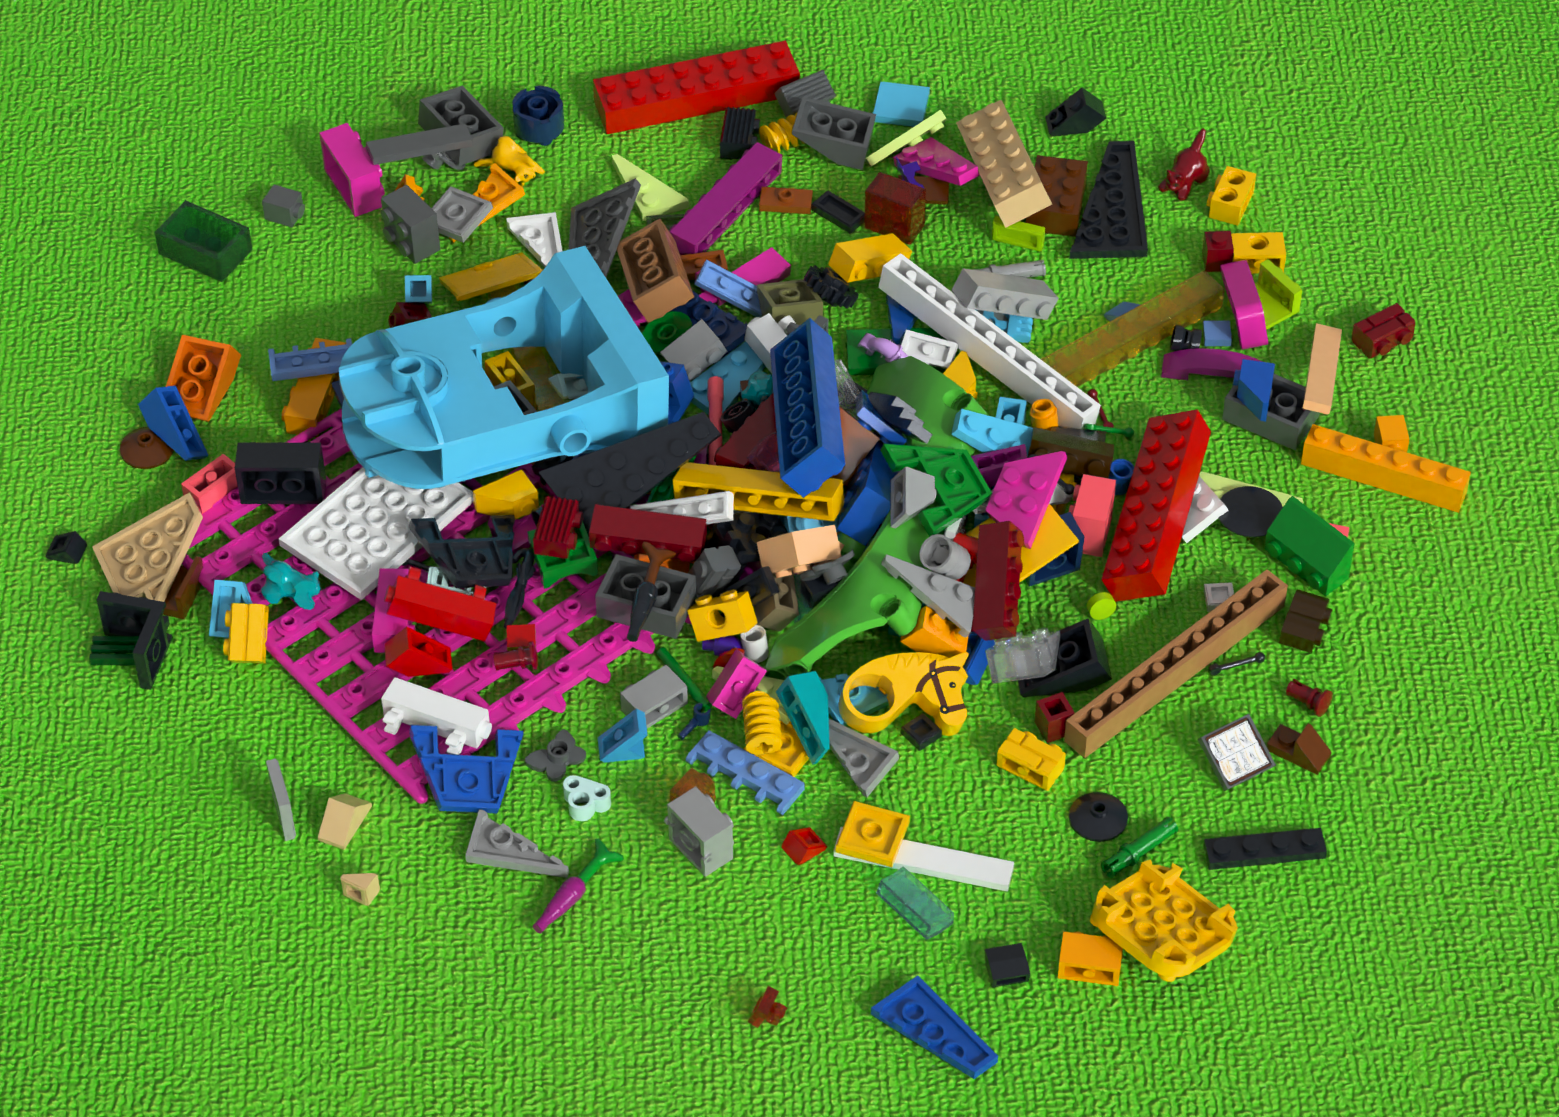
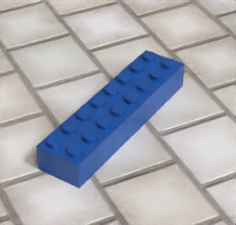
(807, 408)

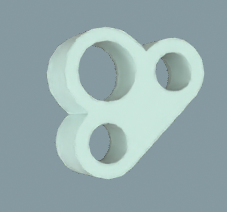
(582, 790)

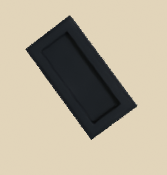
(838, 211)

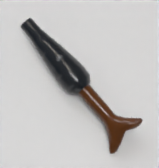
(646, 591)

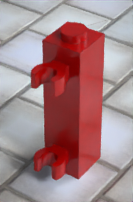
(440, 606)

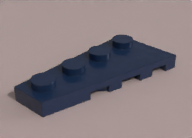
(724, 325)

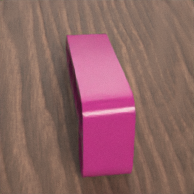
(1245, 304)

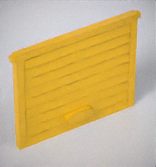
(490, 276)

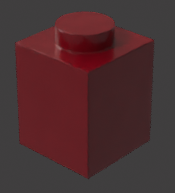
(1217, 250)
(1052, 716)

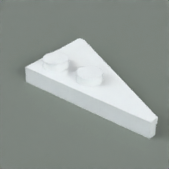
(538, 234)
(1203, 511)

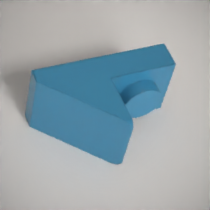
(624, 739)

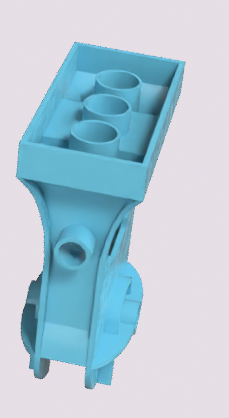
(430, 416)

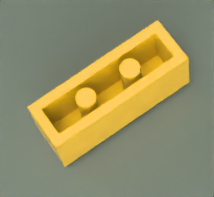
(866, 256)

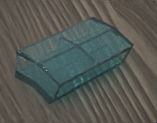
(915, 903)

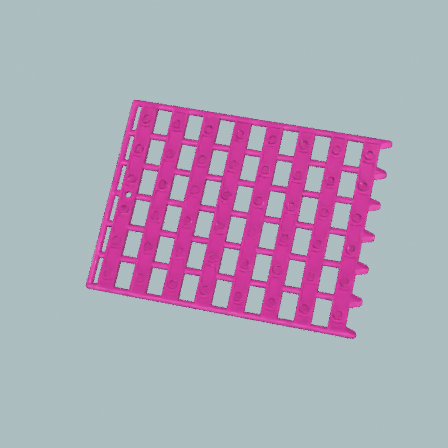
(464, 683)

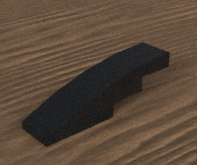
(900, 416)

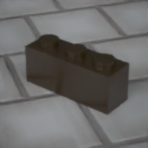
(1083, 454)

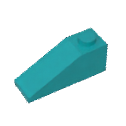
(807, 709)

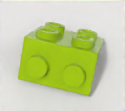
(1277, 293)

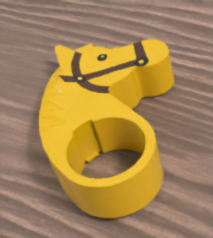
(910, 678)

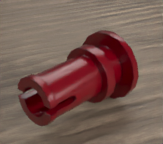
(516, 658)
(1313, 698)

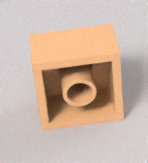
(799, 550)

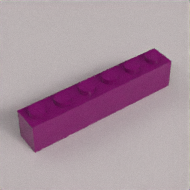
(726, 200)

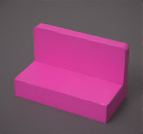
(734, 683)

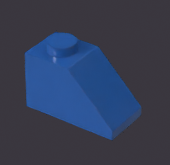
(1255, 386)

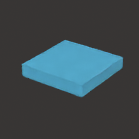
(901, 104)

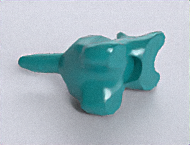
(287, 582)

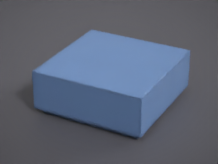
(1217, 333)

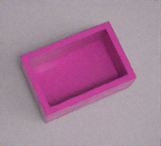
(351, 169)

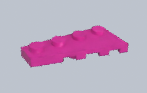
(939, 162)

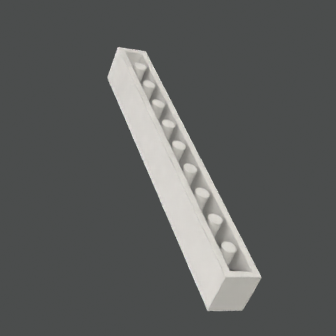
(985, 342)

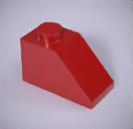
(417, 654)

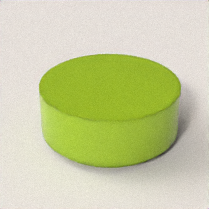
(1101, 605)

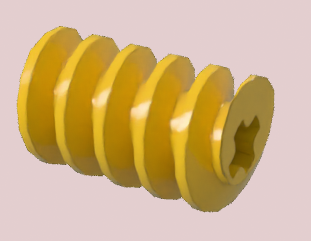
(779, 134)
(761, 723)

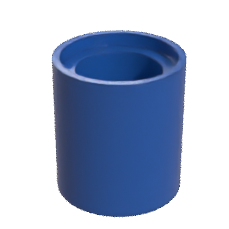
(1121, 471)

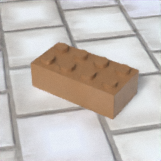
(654, 271)

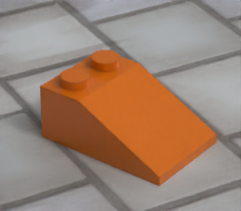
(203, 374)

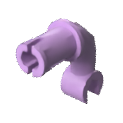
(883, 346)

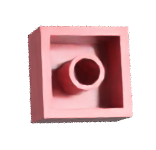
(1094, 511)

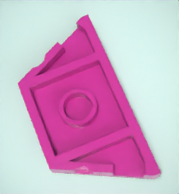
(1025, 492)

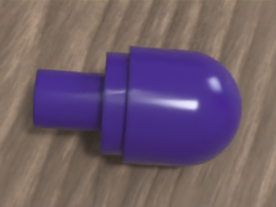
(721, 644)

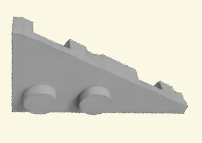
(943, 594)

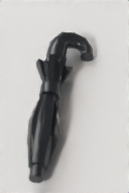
(524, 573)

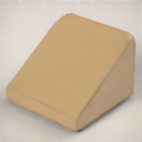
(360, 887)

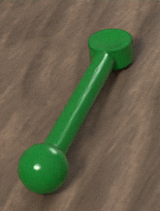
(1128, 432)

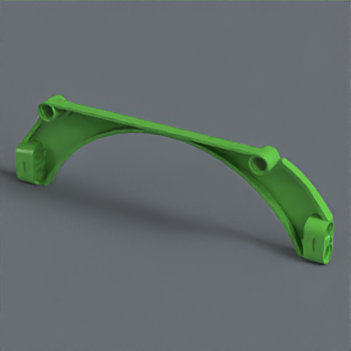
(869, 592)

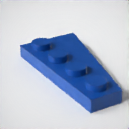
(933, 1025)

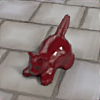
(1188, 167)

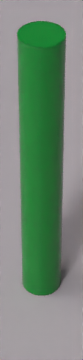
(692, 688)

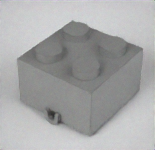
(700, 831)

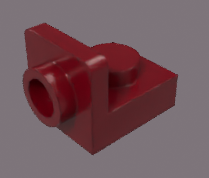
(407, 313)

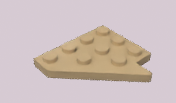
(150, 552)

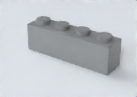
(1004, 294)

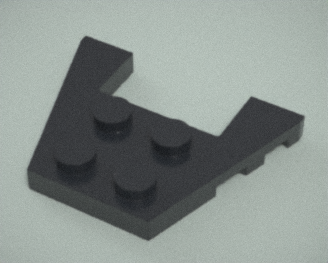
(470, 560)

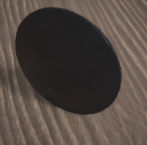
(1249, 511)

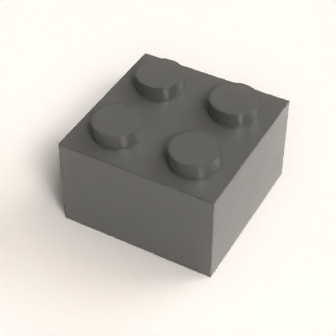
(410, 224)

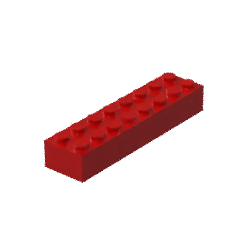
(693, 87)
(1156, 506)

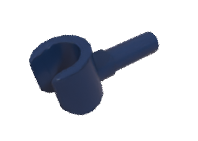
(698, 719)

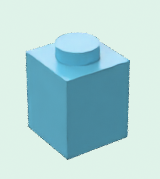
(418, 289)

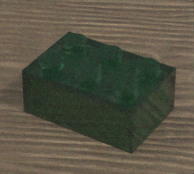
(203, 241)

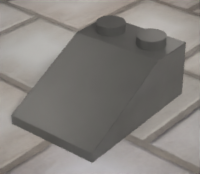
(835, 131)

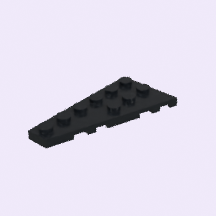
(630, 468)

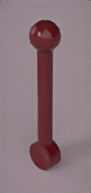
(1093, 394)

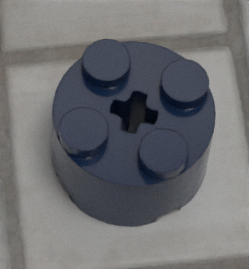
(538, 115)

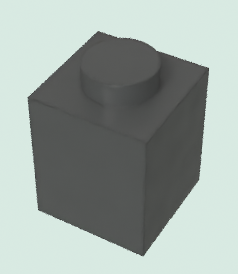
(283, 206)

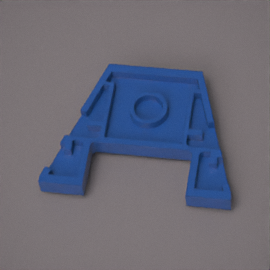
(466, 781)

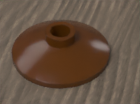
(144, 449)

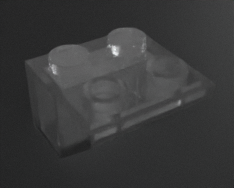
(1023, 656)

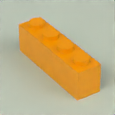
(310, 398)

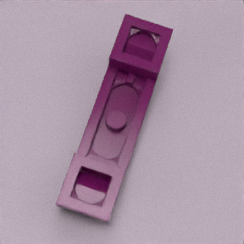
(1202, 361)

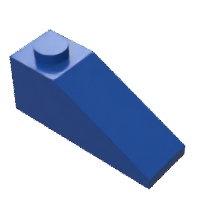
(170, 421)

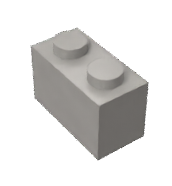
(695, 349)
(656, 695)

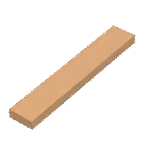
(1322, 369)

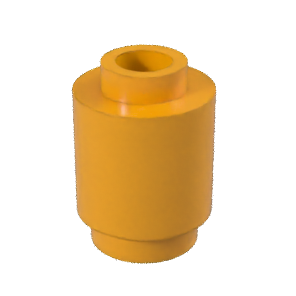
(1044, 414)

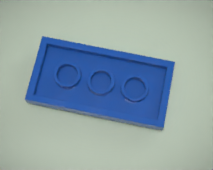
(870, 418)

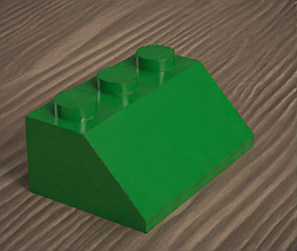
(1310, 547)

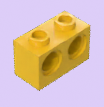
(1231, 195)

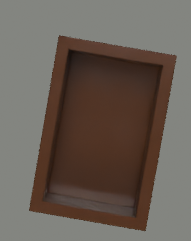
(1065, 186)

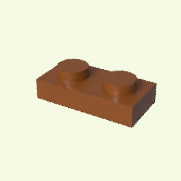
(694, 262)

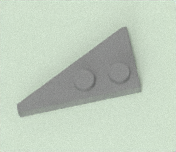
(861, 756)
(502, 848)

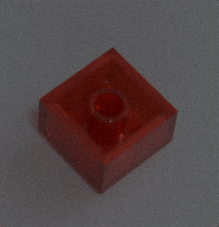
(895, 207)

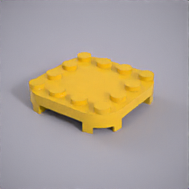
(1163, 921)

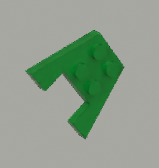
(957, 481)

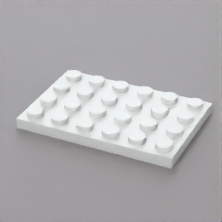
(368, 528)

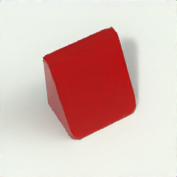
(803, 845)

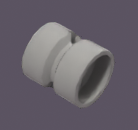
(945, 556)

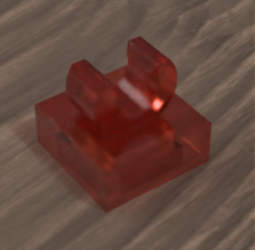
(767, 1009)

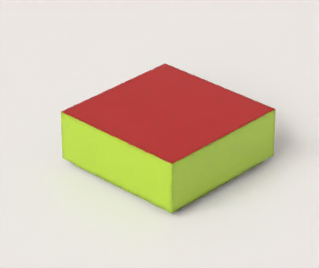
(520, 636)

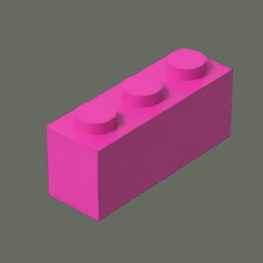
(385, 625)

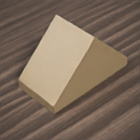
(342, 819)

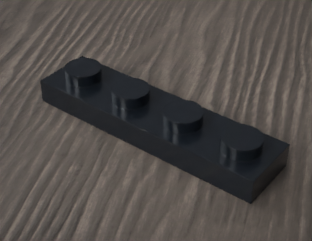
(1265, 848)

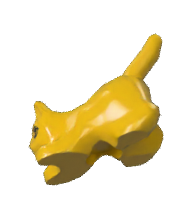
(512, 158)

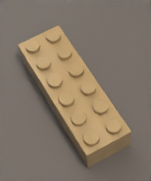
(1003, 163)

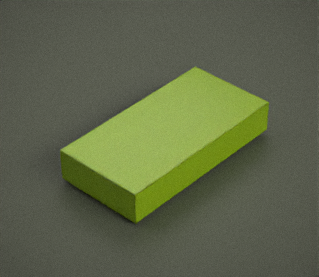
(1019, 234)

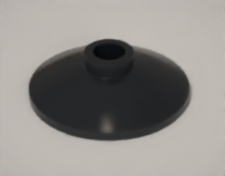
(1098, 825)

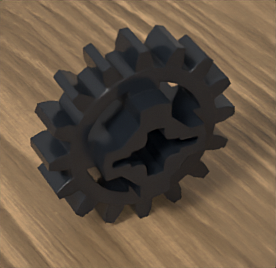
(831, 287)

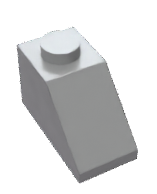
(910, 494)

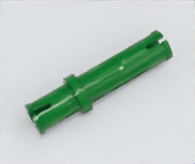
(1130, 853)

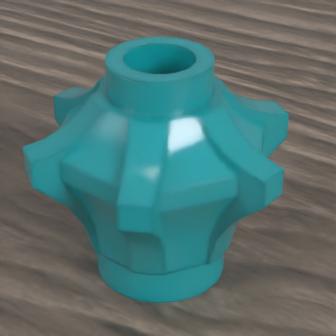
(759, 388)

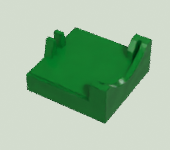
(579, 560)

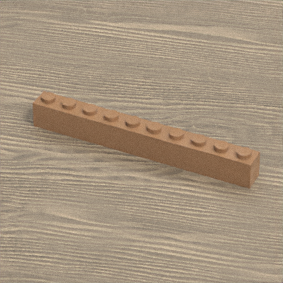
(1175, 663)

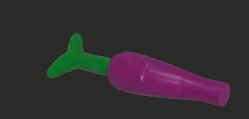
(574, 887)

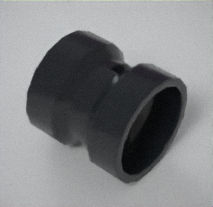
(1185, 339)

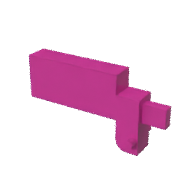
(763, 269)

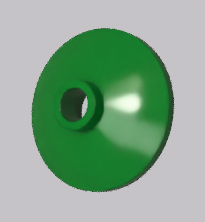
(666, 330)

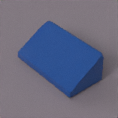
(977, 659)

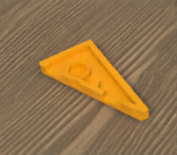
(499, 190)

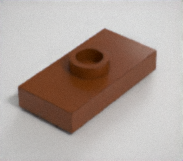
(785, 200)

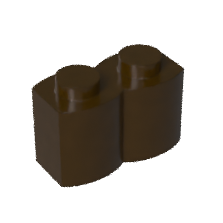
(1305, 620)

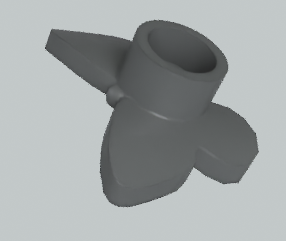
(437, 159)
(831, 571)
(558, 755)

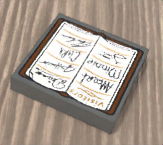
(1236, 752)

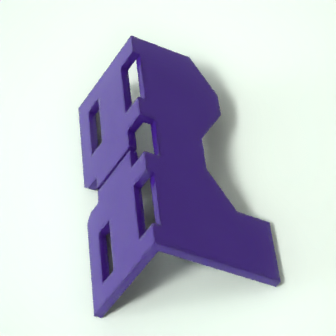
(908, 171)

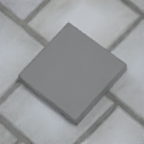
(460, 213)
(281, 799)

